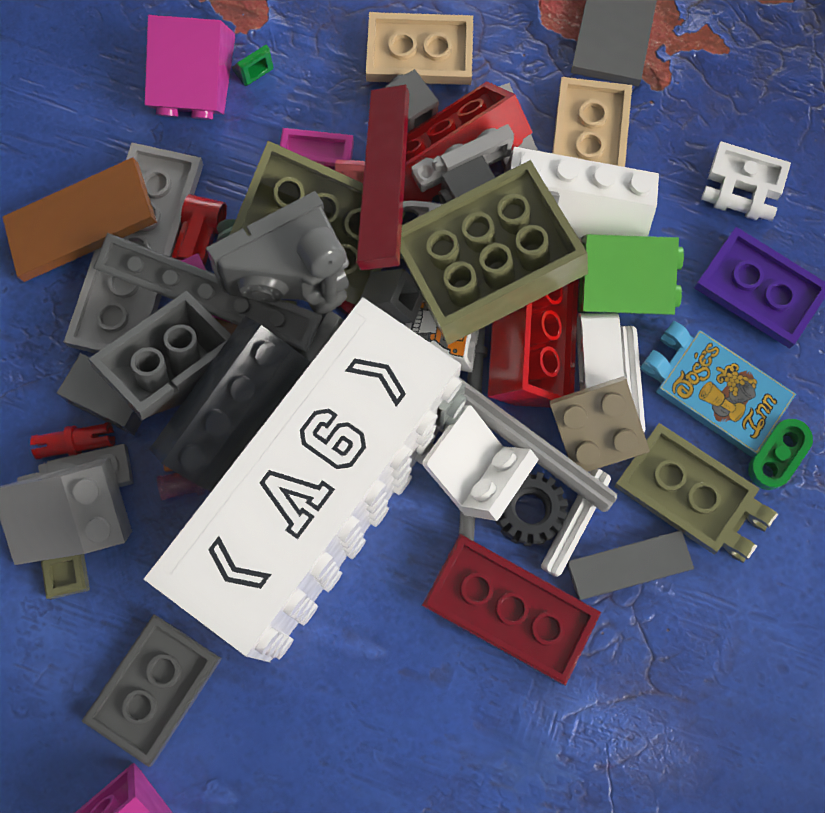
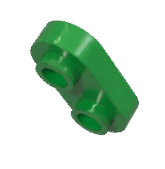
(779, 456)

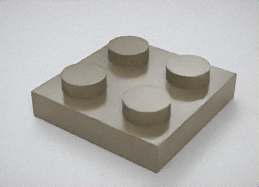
(600, 425)

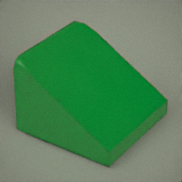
(254, 66)

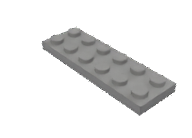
(111, 305)

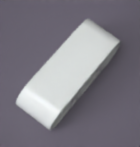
(599, 348)

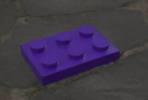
(762, 287)

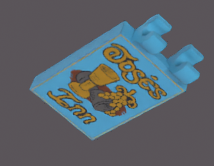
(718, 388)

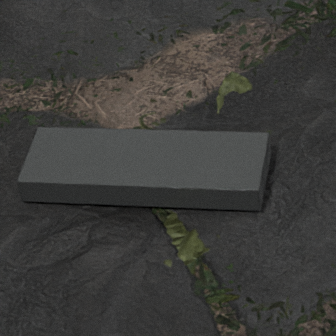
(630, 565)

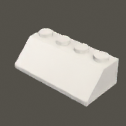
(595, 194)

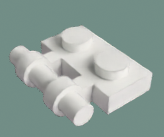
(750, 172)

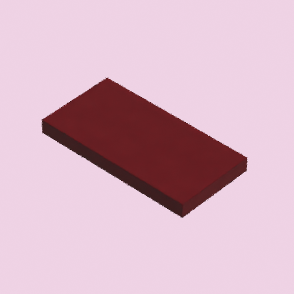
(511, 609)

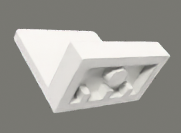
(476, 467)

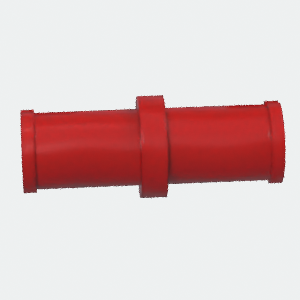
(72, 440)

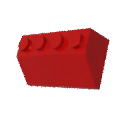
(460, 124)
(535, 350)

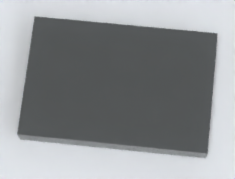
(614, 40)
(152, 690)

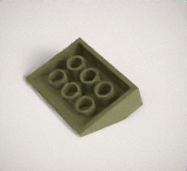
(286, 177)
(491, 252)

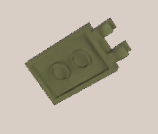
(695, 494)

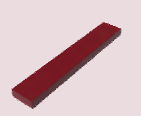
(384, 179)

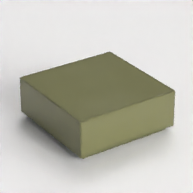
(65, 576)

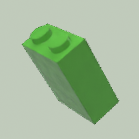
(631, 275)

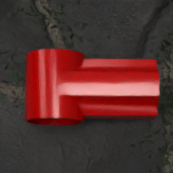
(199, 226)

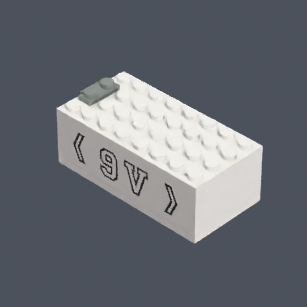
(312, 483)

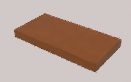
(78, 219)

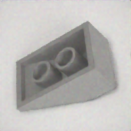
(64, 513)

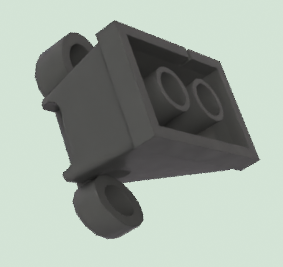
(285, 258)
(162, 356)

